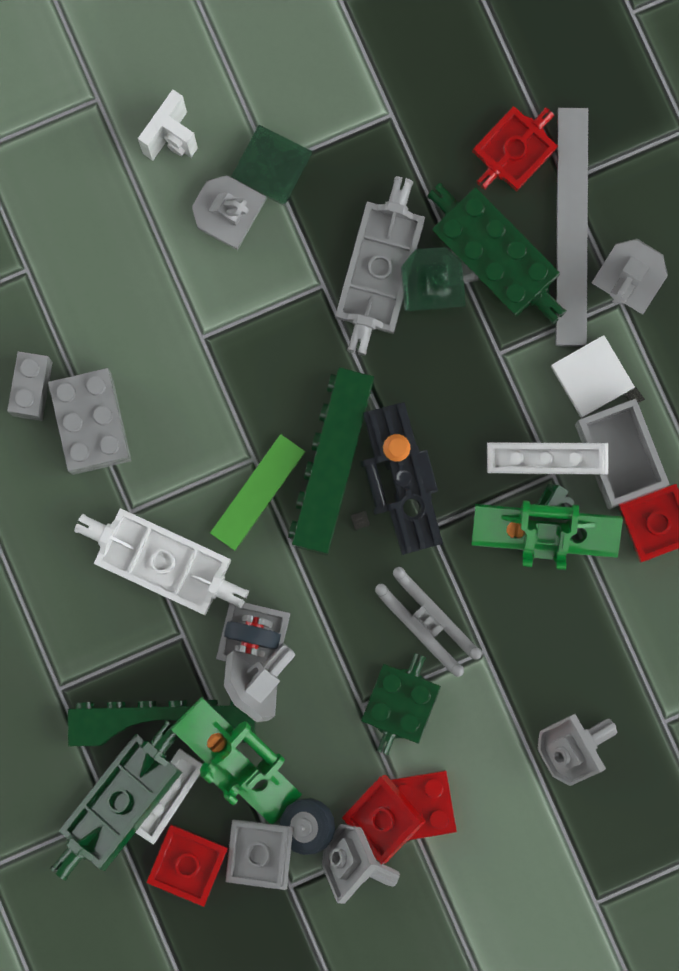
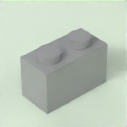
(30, 386)

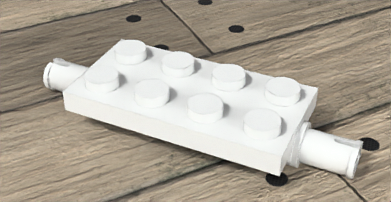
(162, 561)

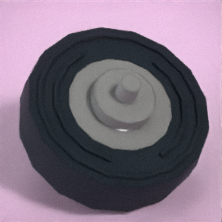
(311, 825)

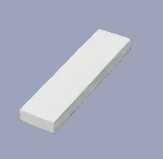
(547, 458)

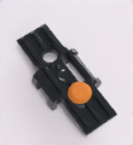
(412, 475)

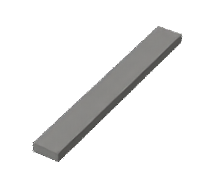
(572, 226)

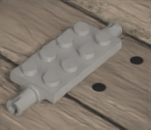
(374, 279)

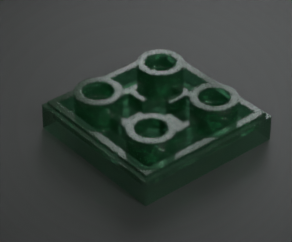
(272, 165)

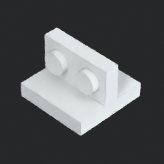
(166, 127)

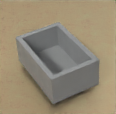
(89, 421)
(632, 456)

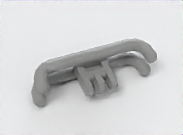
(428, 622)

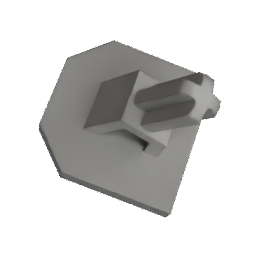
(227, 209)
(632, 274)
(255, 687)
(572, 750)
(351, 862)

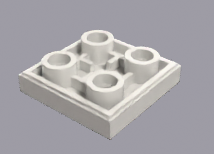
(592, 376)

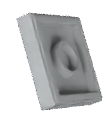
(259, 854)

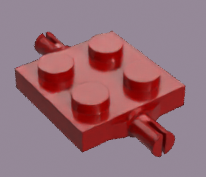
(515, 148)

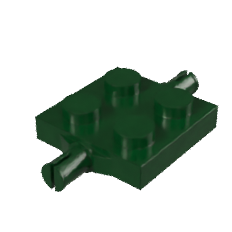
(401, 703)

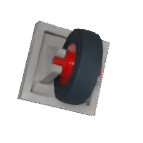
(252, 632)

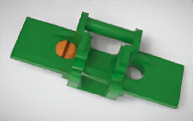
(544, 539)
(228, 768)

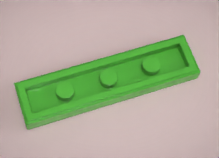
(257, 492)

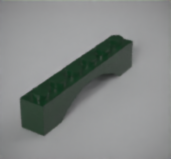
(98, 725)

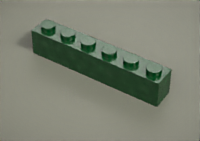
(332, 462)

